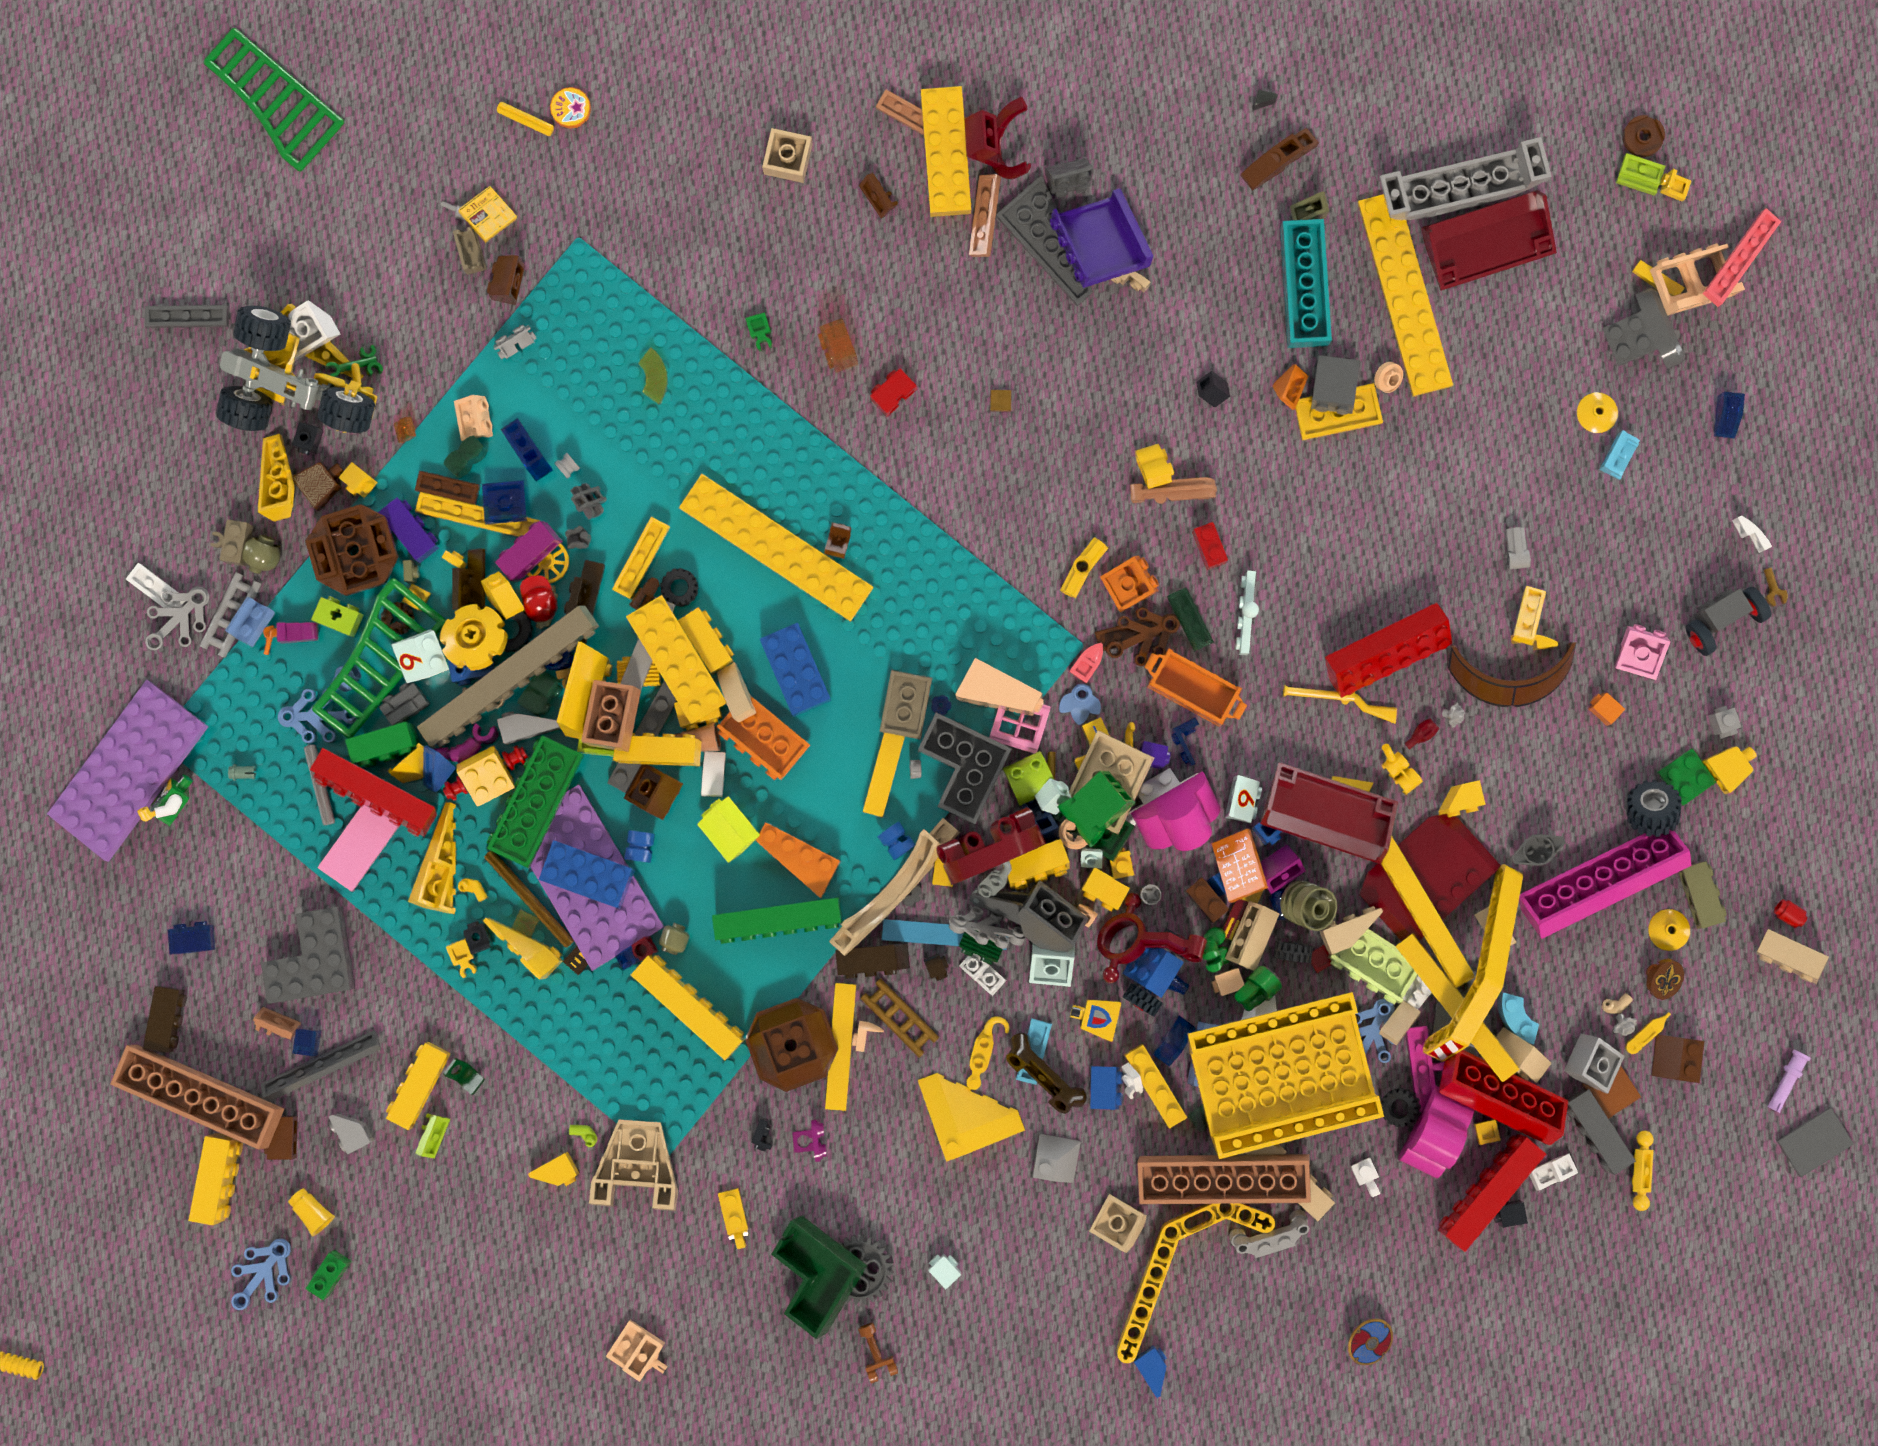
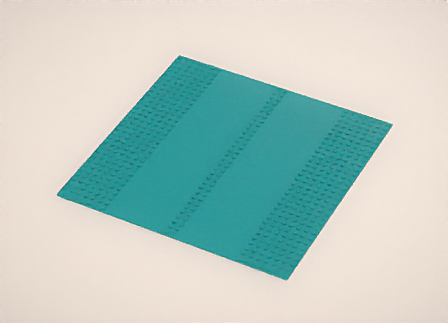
(925, 617)

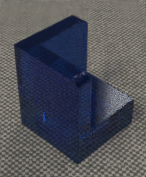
(306, 1042)

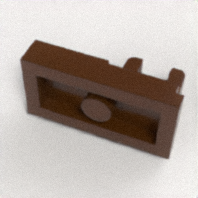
(876, 195)

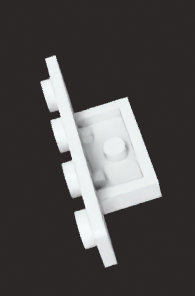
(1156, 787)

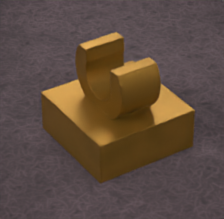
(563, 674)

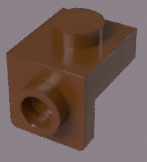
(838, 540)

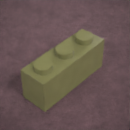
(1702, 895)

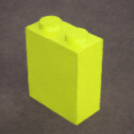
(727, 828)

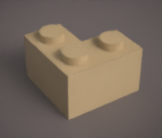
(1527, 1057)

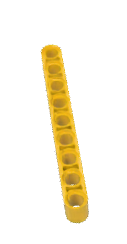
(1426, 916)

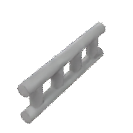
(218, 620)

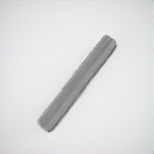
(320, 792)

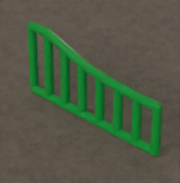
(263, 117)
(355, 659)

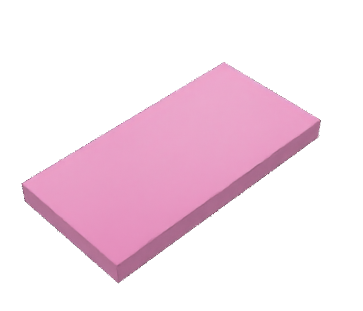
(357, 848)

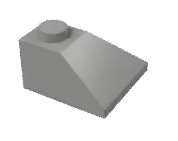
(1056, 1158)

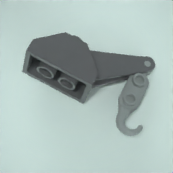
(1042, 913)

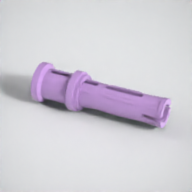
(1792, 1072)

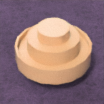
(1388, 377)

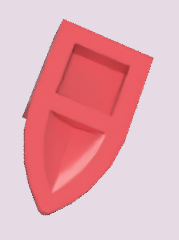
(1088, 662)

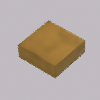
(1001, 400)

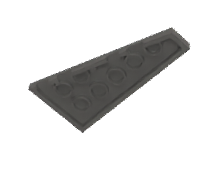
(1029, 222)

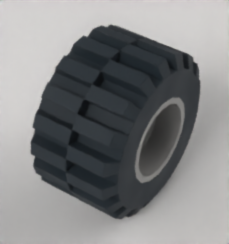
(1653, 808)

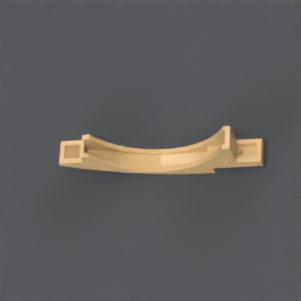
(915, 868)

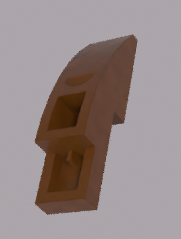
(1278, 157)

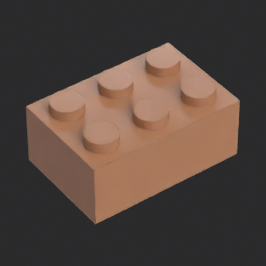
(611, 715)

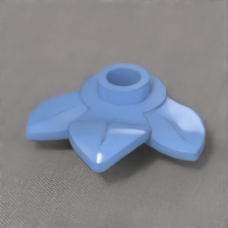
(1079, 706)

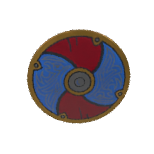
(1370, 1341)

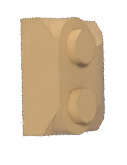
(1118, 1223)

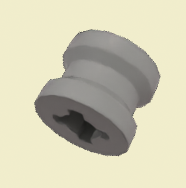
(567, 465)

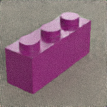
(528, 551)

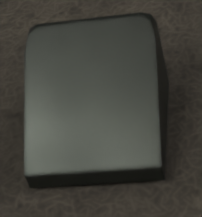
(1264, 99)

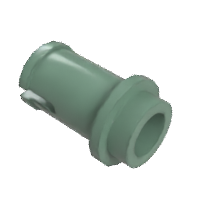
(241, 772)

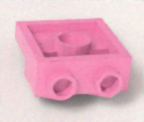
(1642, 651)

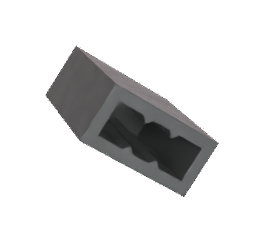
(1335, 384)

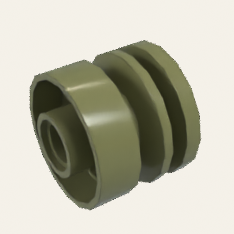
(1308, 905)

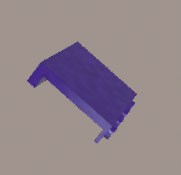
(1102, 240)

